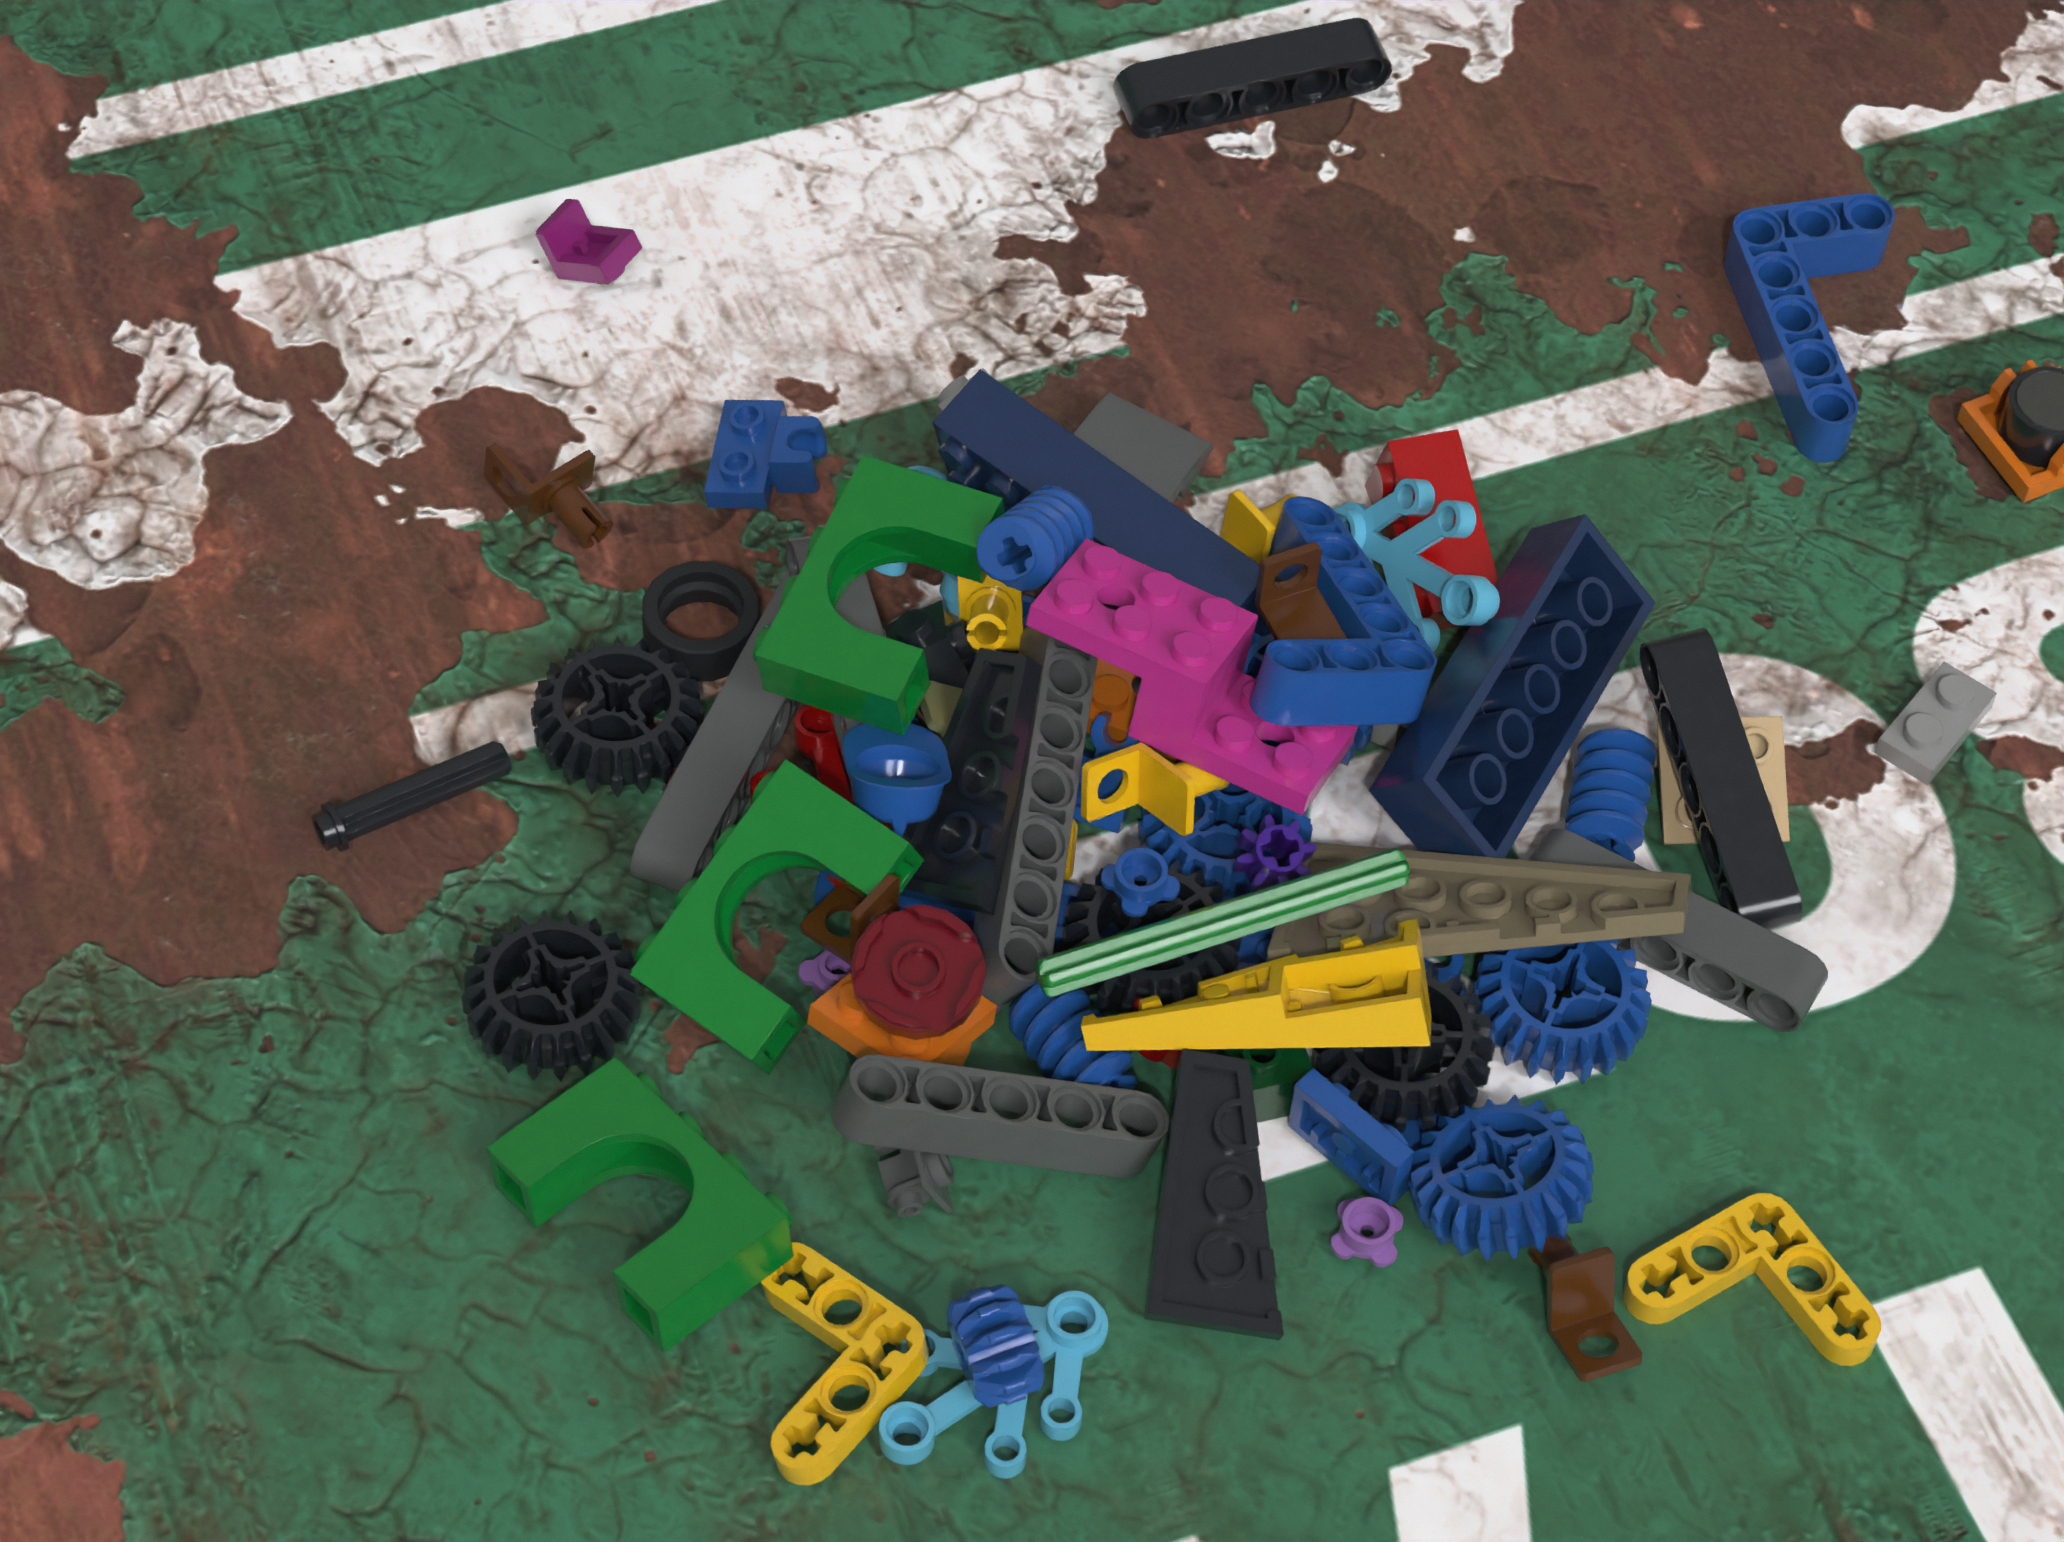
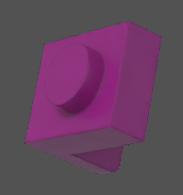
(585, 250)

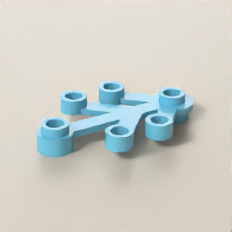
(1464, 598)
(958, 1402)

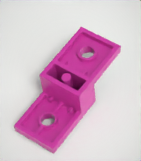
(1191, 670)

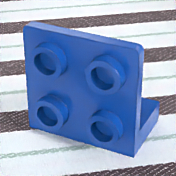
(1354, 1141)

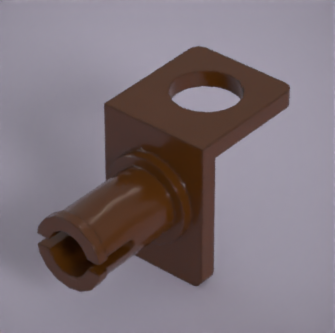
(556, 492)
(1295, 606)
(880, 900)
(1583, 1307)

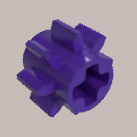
(1283, 843)

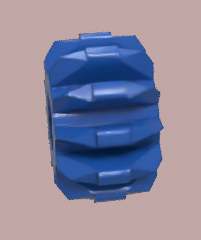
(995, 1345)

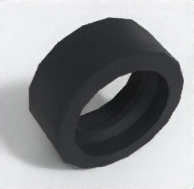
(700, 583)

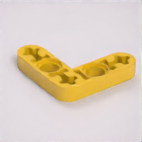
(1755, 1253)
(859, 1346)

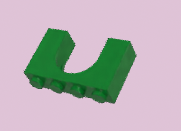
(877, 520)
(787, 827)
(623, 1127)

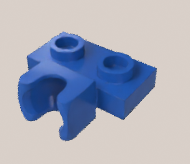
(762, 449)

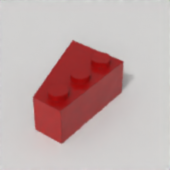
(1443, 463)

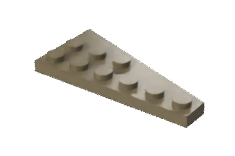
(1491, 905)

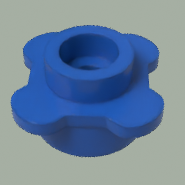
(1145, 866)

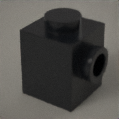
(943, 640)

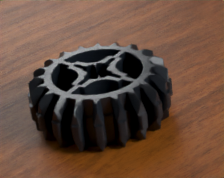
(612, 734)
(1168, 980)
(528, 1020)
(1457, 1044)

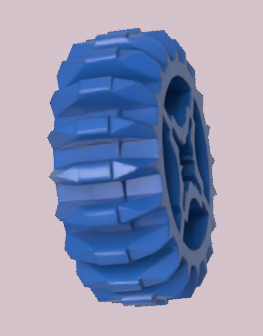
(1217, 826)
(1590, 1026)
(1501, 1177)

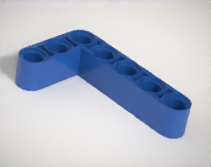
(1768, 269)
(1359, 680)

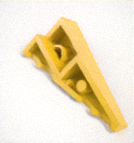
(1318, 1001)

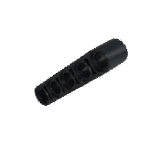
(1252, 78)
(1720, 779)

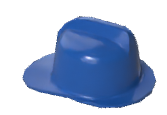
(894, 774)

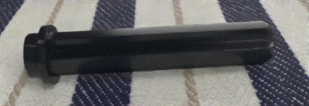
(409, 795)

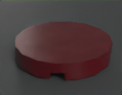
(918, 972)

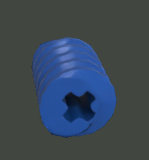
(1034, 538)
(1612, 789)
(1056, 1041)

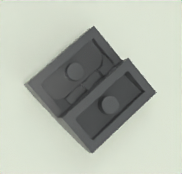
(1145, 445)

